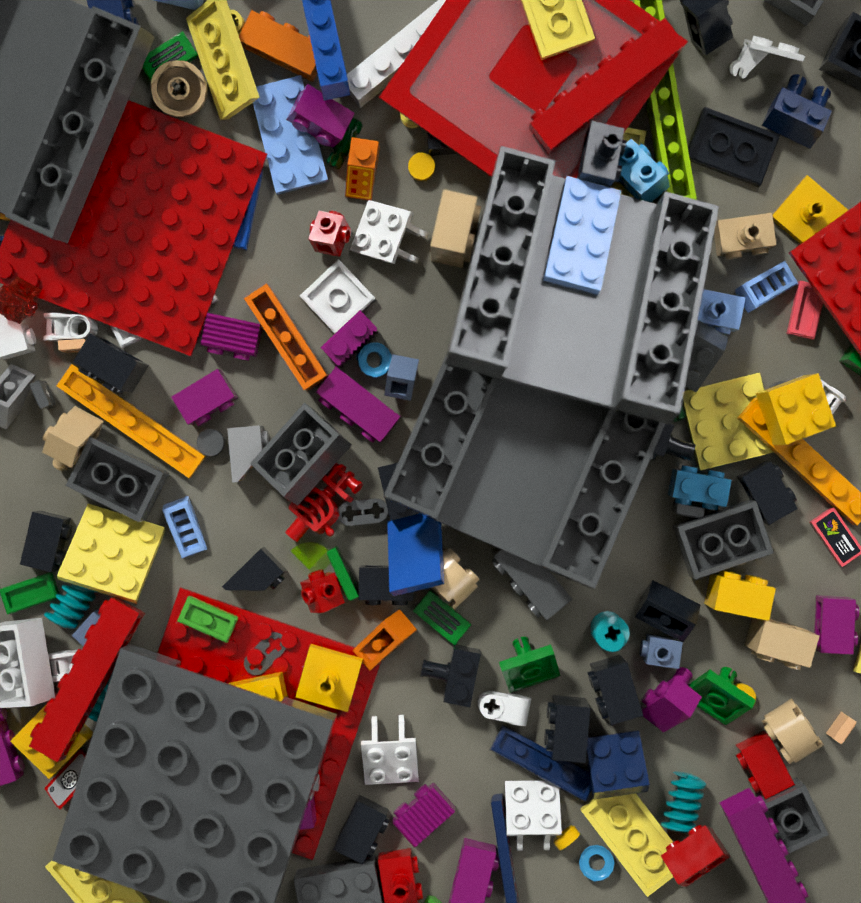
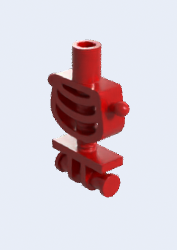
(304, 521)

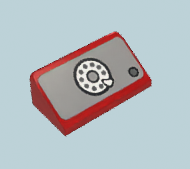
(64, 783)

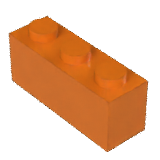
(279, 44)

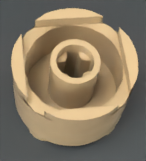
(163, 90)
(458, 580)
(792, 730)

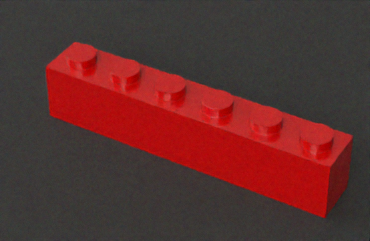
(606, 85)
(86, 679)

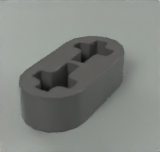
(364, 518)
(268, 660)

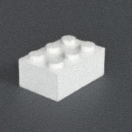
(24, 664)

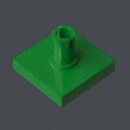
(529, 666)
(720, 696)

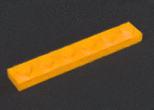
(131, 421)
(808, 466)

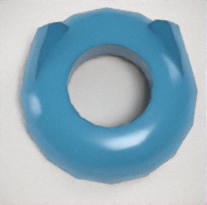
(385, 359)
(590, 873)

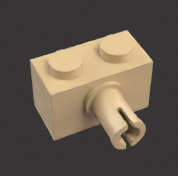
(744, 235)
(70, 436)

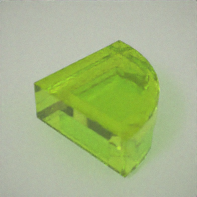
(309, 553)

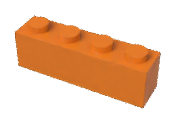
(286, 337)

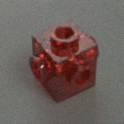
(19, 300)

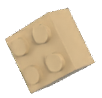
(782, 641)

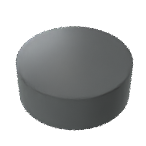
(210, 442)

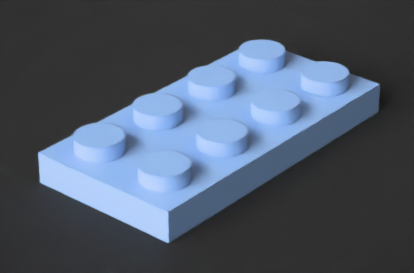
(292, 154)
(582, 235)

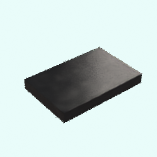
(732, 146)

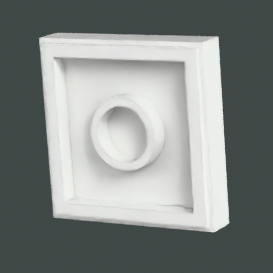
(337, 296)

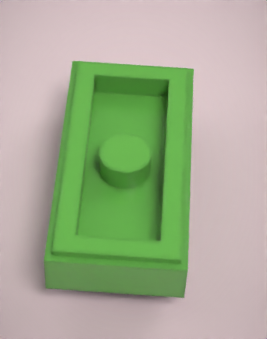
(208, 619)

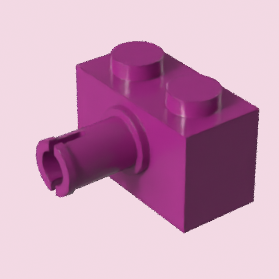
(670, 701)

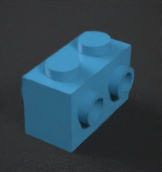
(641, 174)
(690, 486)

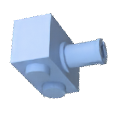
(721, 311)

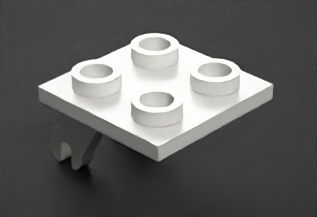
(756, 50)
(382, 233)
(389, 760)
(532, 810)

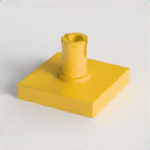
(807, 210)
(329, 677)

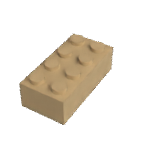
(455, 229)

